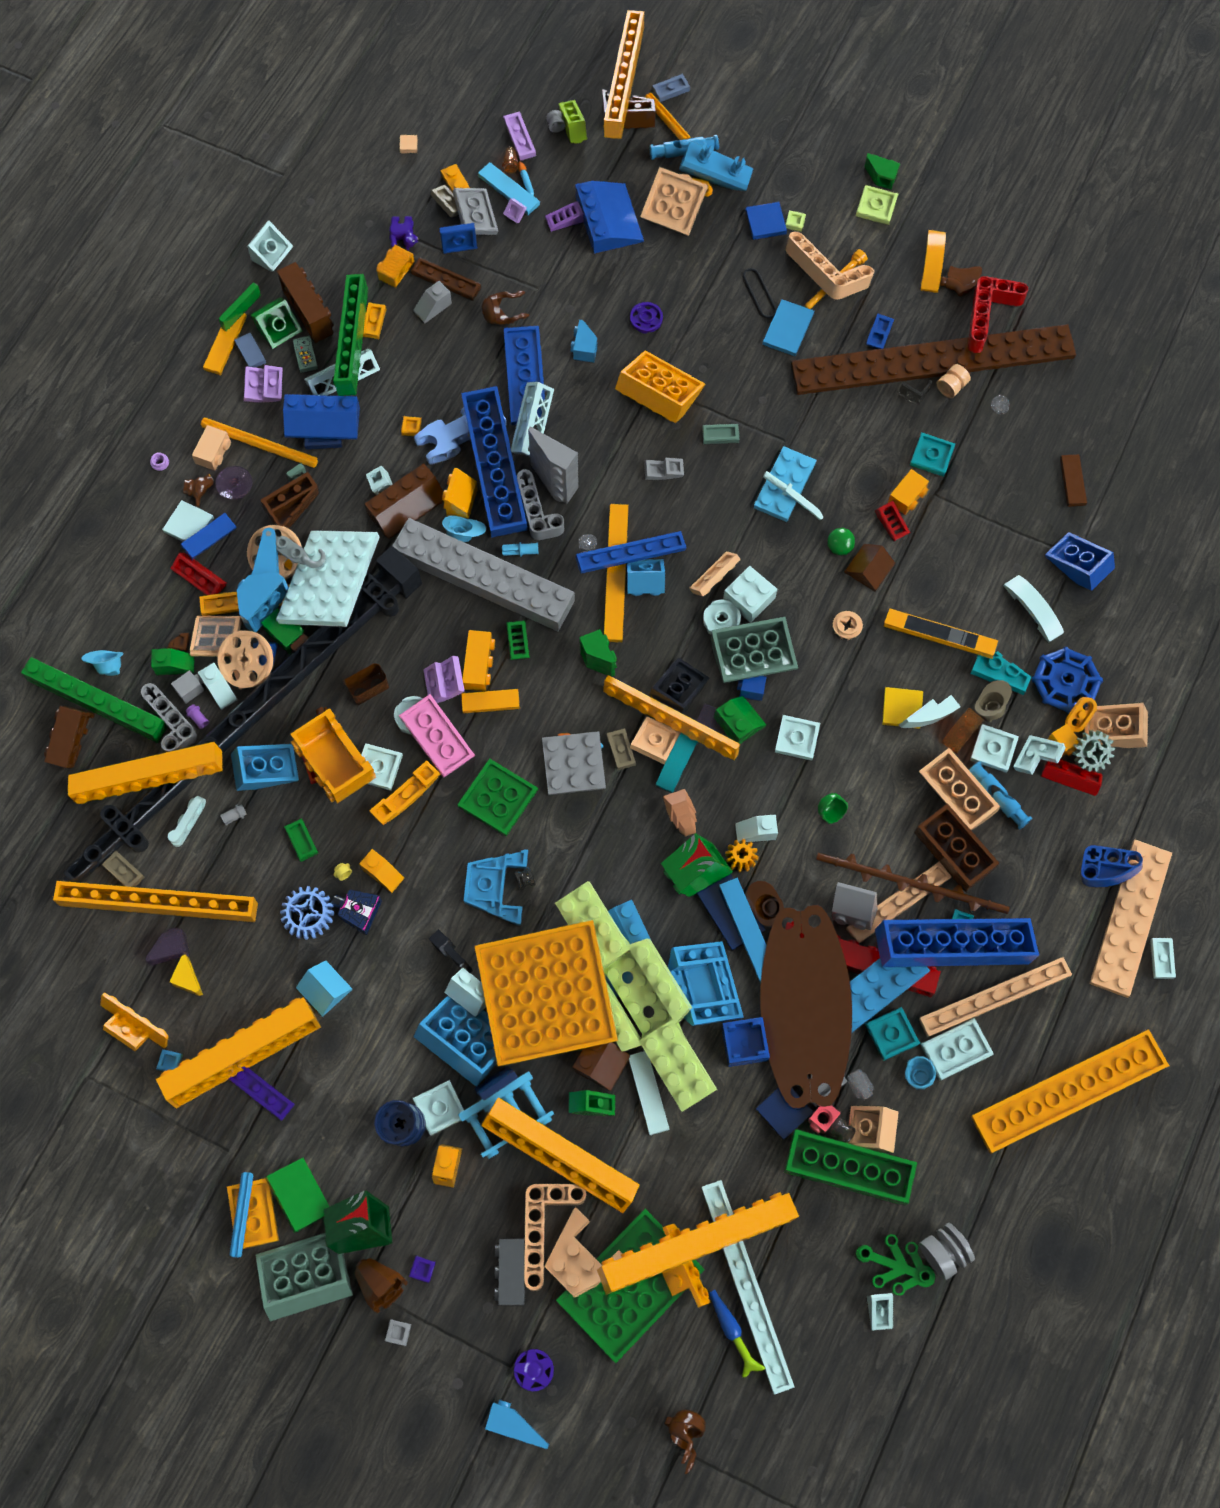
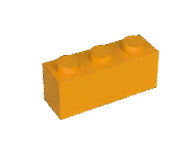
(478, 660)

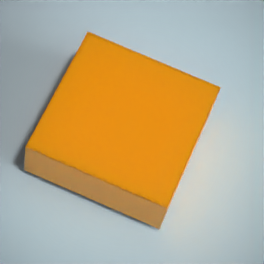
(411, 426)

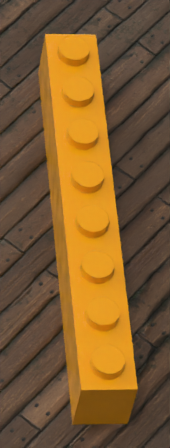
(145, 773)
(560, 1155)

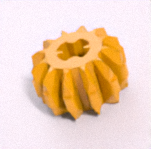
(734, 854)

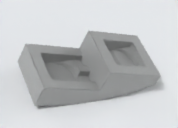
(666, 469)

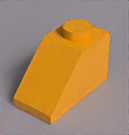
(381, 871)

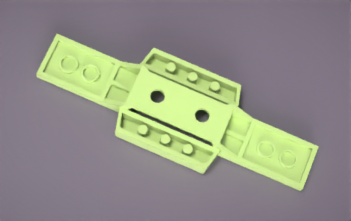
(651, 986)

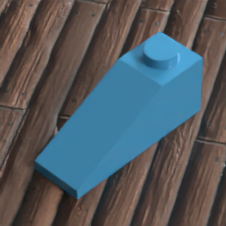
(511, 1424)

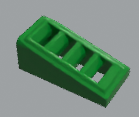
(517, 625)

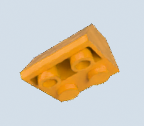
(460, 494)

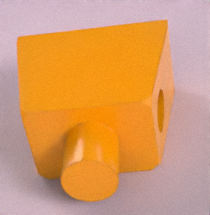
(446, 1165)

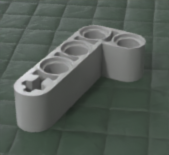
(534, 504)
(168, 714)

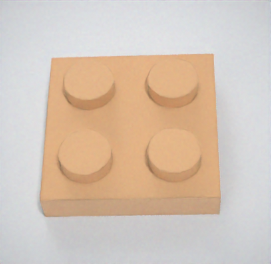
(655, 740)

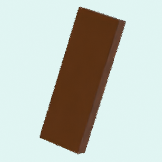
(1073, 480)

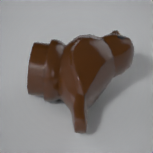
(197, 487)

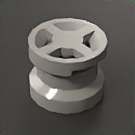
(555, 121)

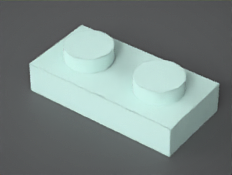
(1163, 958)

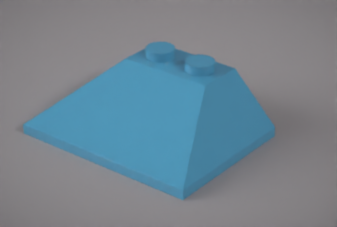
(706, 982)

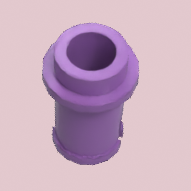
(194, 712)

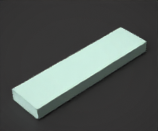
(648, 1093)

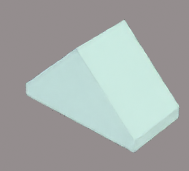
(881, 1311)

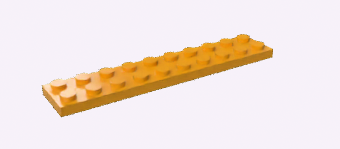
(1069, 1091)

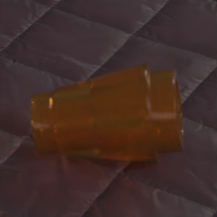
(510, 161)

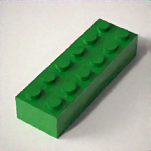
(850, 1167)

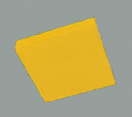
(900, 705)

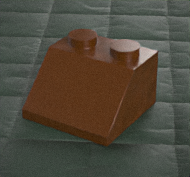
(601, 1064)

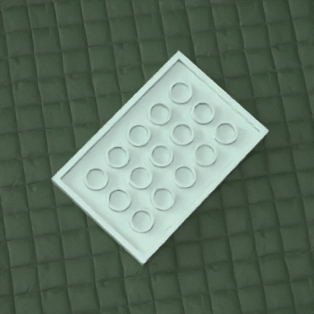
(329, 592)

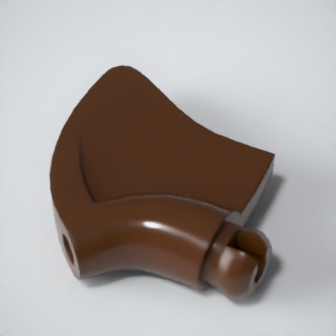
(961, 279)

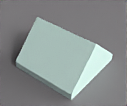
(269, 247)

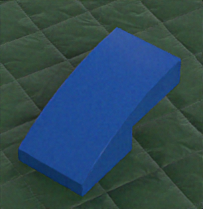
(880, 331)

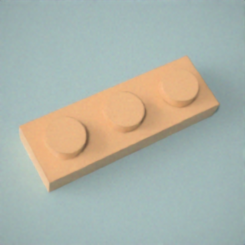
(715, 573)

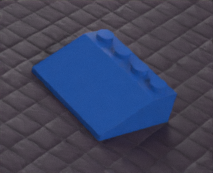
(608, 215)

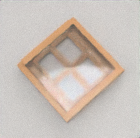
(211, 632)

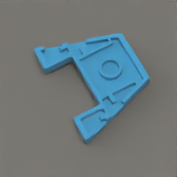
(486, 885)

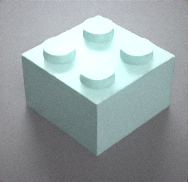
(750, 593)

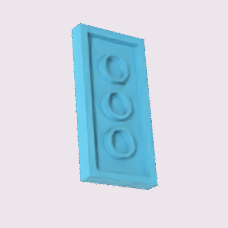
(789, 468)

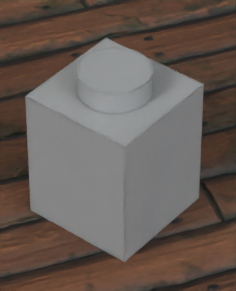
(188, 686)

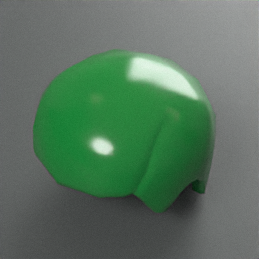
(841, 541)
(832, 808)

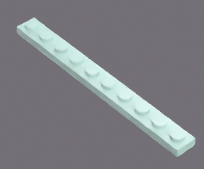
(751, 1296)

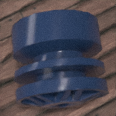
(390, 1118)

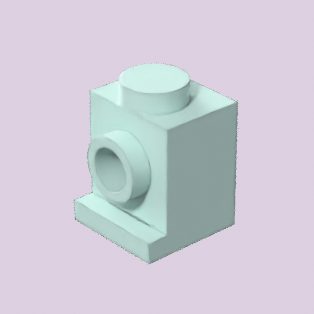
(379, 480)

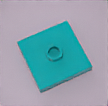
(932, 454)
(892, 1034)

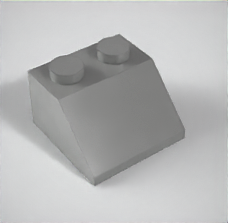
(854, 906)

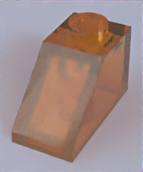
(963, 730)

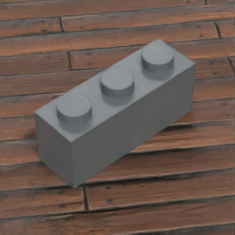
(510, 1272)

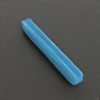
(241, 1214)

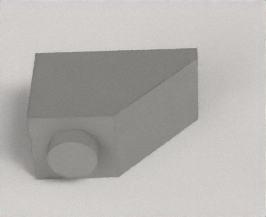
(433, 302)

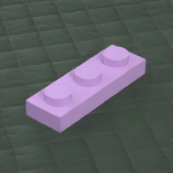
(519, 136)

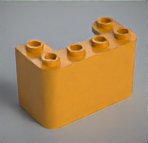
(332, 757)

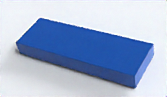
(208, 536)

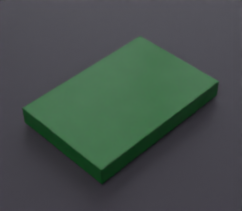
(298, 1194)

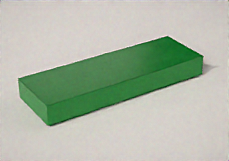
(240, 306)

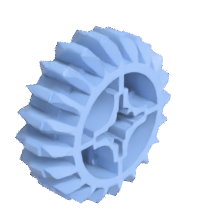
(304, 920)

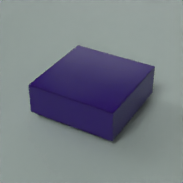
(422, 1269)

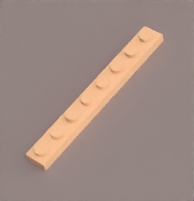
(995, 997)

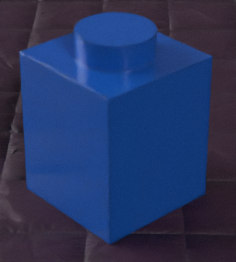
(752, 687)

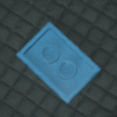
(788, 327)

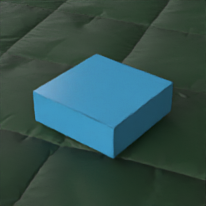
(169, 1060)

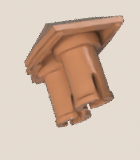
(681, 812)

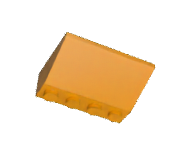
(659, 386)

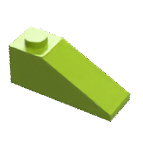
(574, 121)

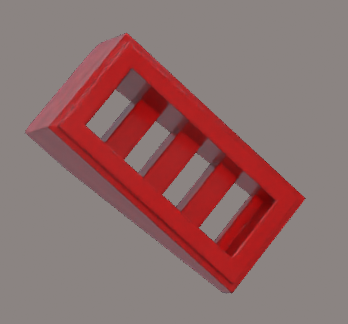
(887, 524)

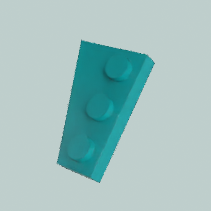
(1000, 669)

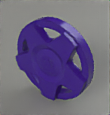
(646, 318)
(533, 1370)

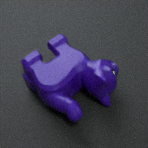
(402, 231)

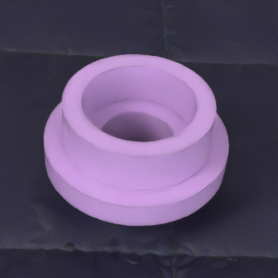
(159, 457)

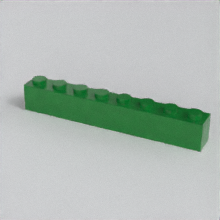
(351, 335)
(94, 700)

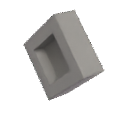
(398, 1332)

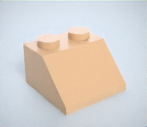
(874, 1127)

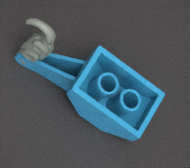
(266, 588)

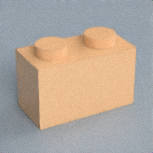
(211, 448)

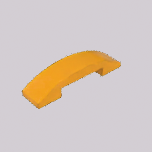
(933, 261)
(406, 794)

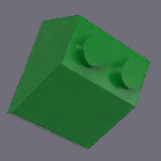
(276, 322)
(738, 719)

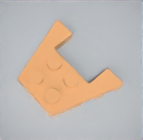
(571, 1261)

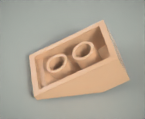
(1123, 723)

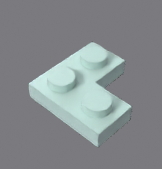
(1036, 749)

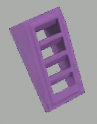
(567, 210)

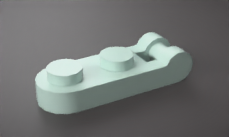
(187, 821)

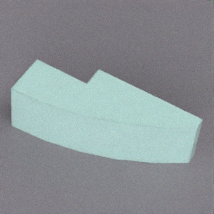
(931, 713)

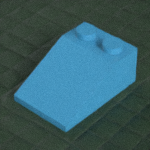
(263, 766)

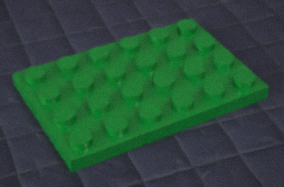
(624, 1315)

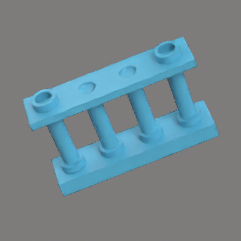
(506, 1094)

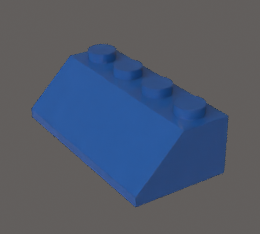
(321, 416)

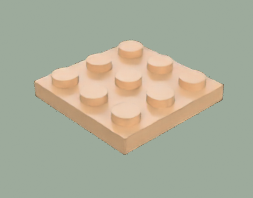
(674, 201)

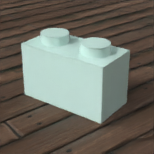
(467, 992)

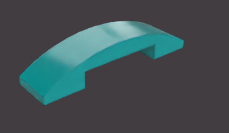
(676, 763)

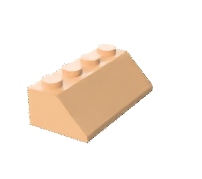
(959, 789)

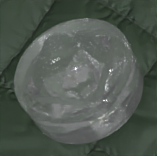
(1000, 404)
(587, 543)

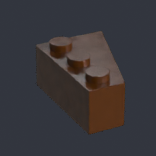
(290, 501)

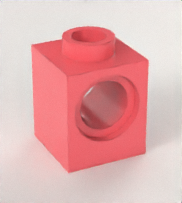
(831, 1113)

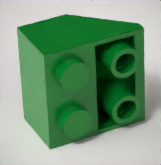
(597, 654)

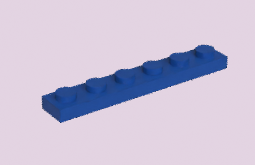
(630, 552)

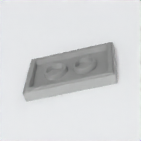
(475, 208)

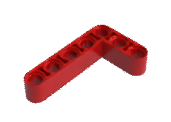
(987, 291)

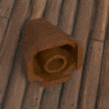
(379, 1283)

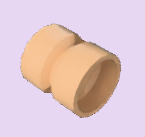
(953, 381)

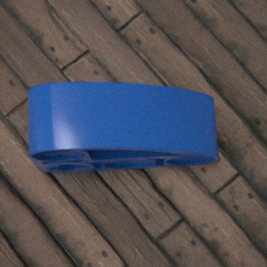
(1107, 872)

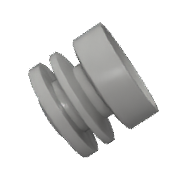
(943, 1253)

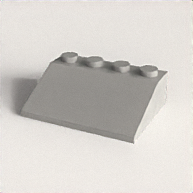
(554, 465)

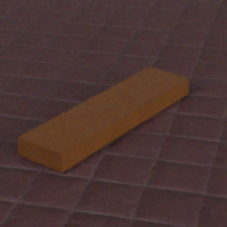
(451, 280)

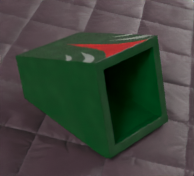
(357, 1224)

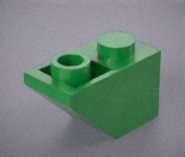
(882, 170)

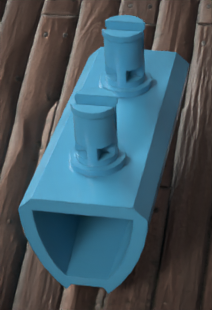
(715, 167)

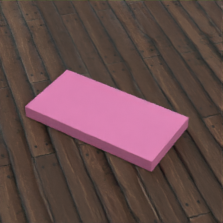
(436, 735)

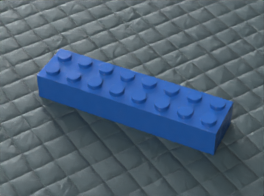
(494, 461)
(956, 942)

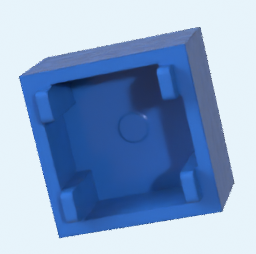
(745, 1042)

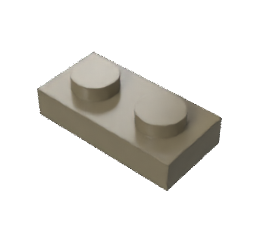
(445, 199)
(621, 749)
(123, 870)

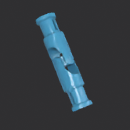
(679, 147)
(1008, 805)

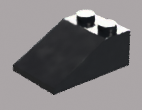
(679, 686)

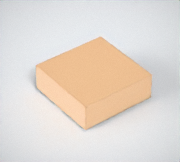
(408, 143)

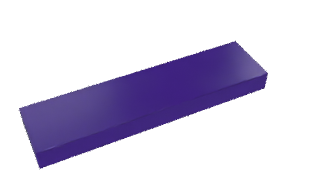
(263, 1092)

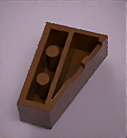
(639, 112)
(66, 736)

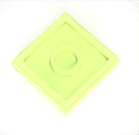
(876, 204)

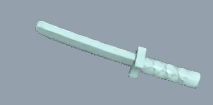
(793, 494)

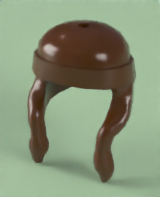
(492, 312)
(682, 1429)

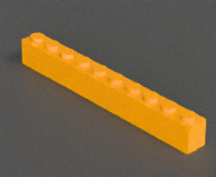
(624, 75)
(155, 901)
(696, 1243)

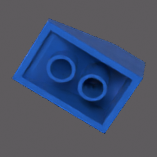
(1081, 560)

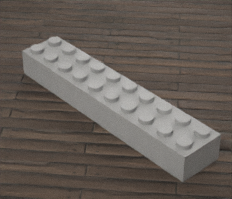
(485, 574)

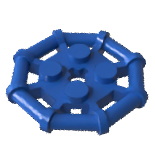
(1066, 668)

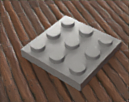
(573, 763)

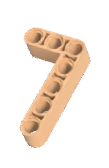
(833, 282)
(539, 1226)

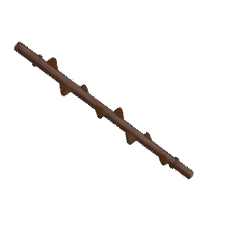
(921, 883)

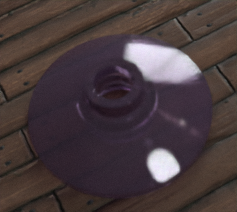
(231, 476)

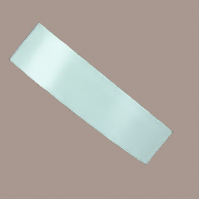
(1036, 606)

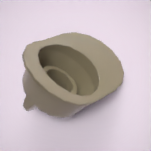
(993, 700)

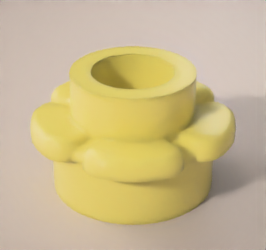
(342, 871)

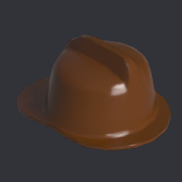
(764, 902)

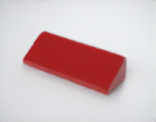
(197, 575)
(1073, 776)

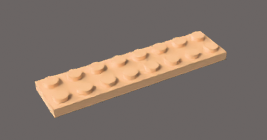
(1130, 922)

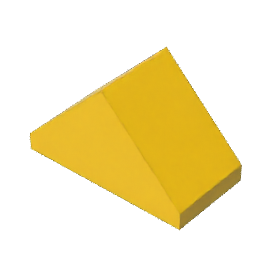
(185, 977)

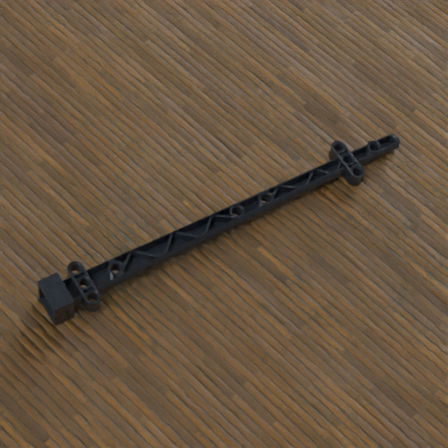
(394, 576)

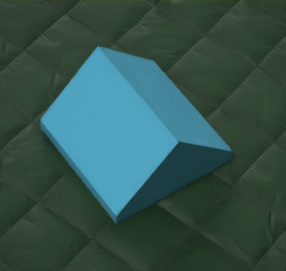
(323, 987)

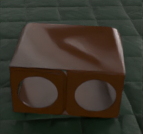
(369, 674)

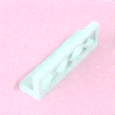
(328, 373)
(528, 415)

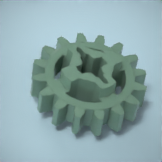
(1093, 750)

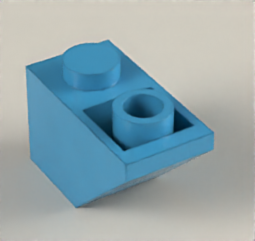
(585, 344)

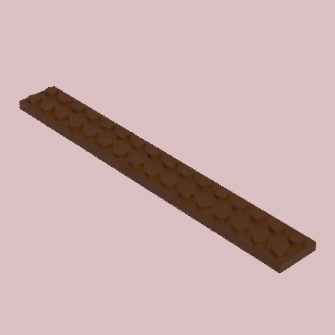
(931, 359)

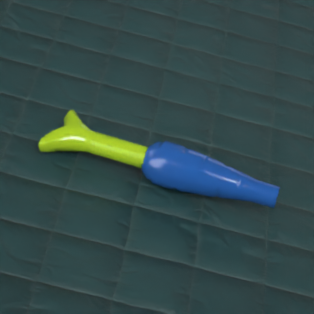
(733, 1332)

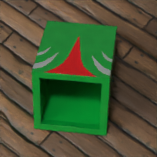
(695, 866)

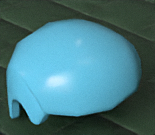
(920, 1072)

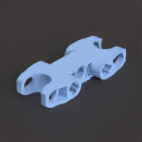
(445, 437)

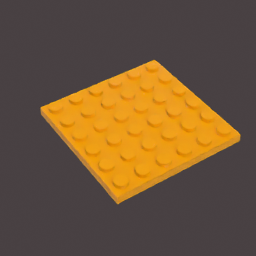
(546, 993)

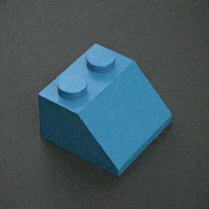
(646, 577)

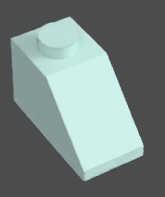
(217, 686)
(757, 829)

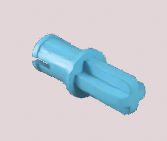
(520, 549)

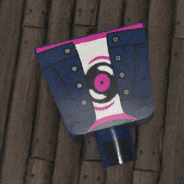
(358, 909)

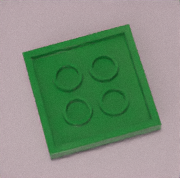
(497, 797)

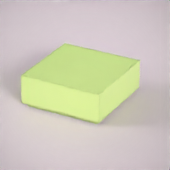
(795, 221)

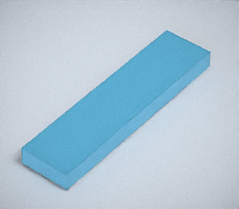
(508, 187)

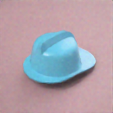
(463, 528)
(104, 661)

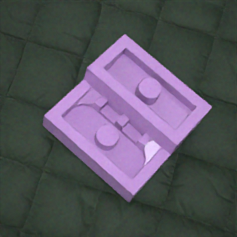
(263, 384)
(444, 679)

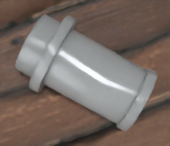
(233, 814)

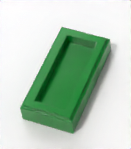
(301, 840)

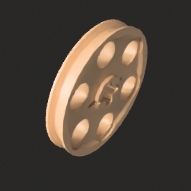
(253, 547)
(248, 651)

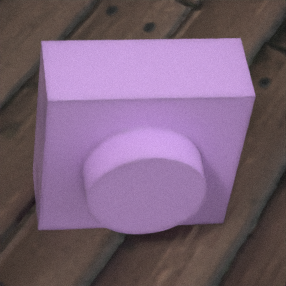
(515, 210)

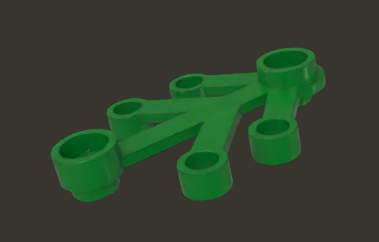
(899, 1266)

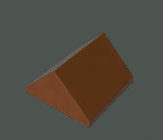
(870, 566)

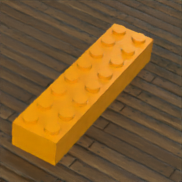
(243, 1049)

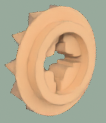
(843, 618)

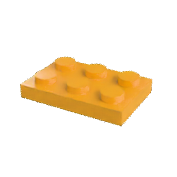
(261, 1219)

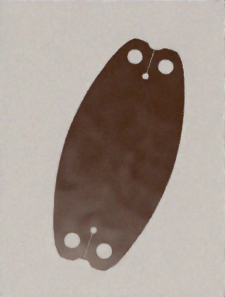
(806, 1006)

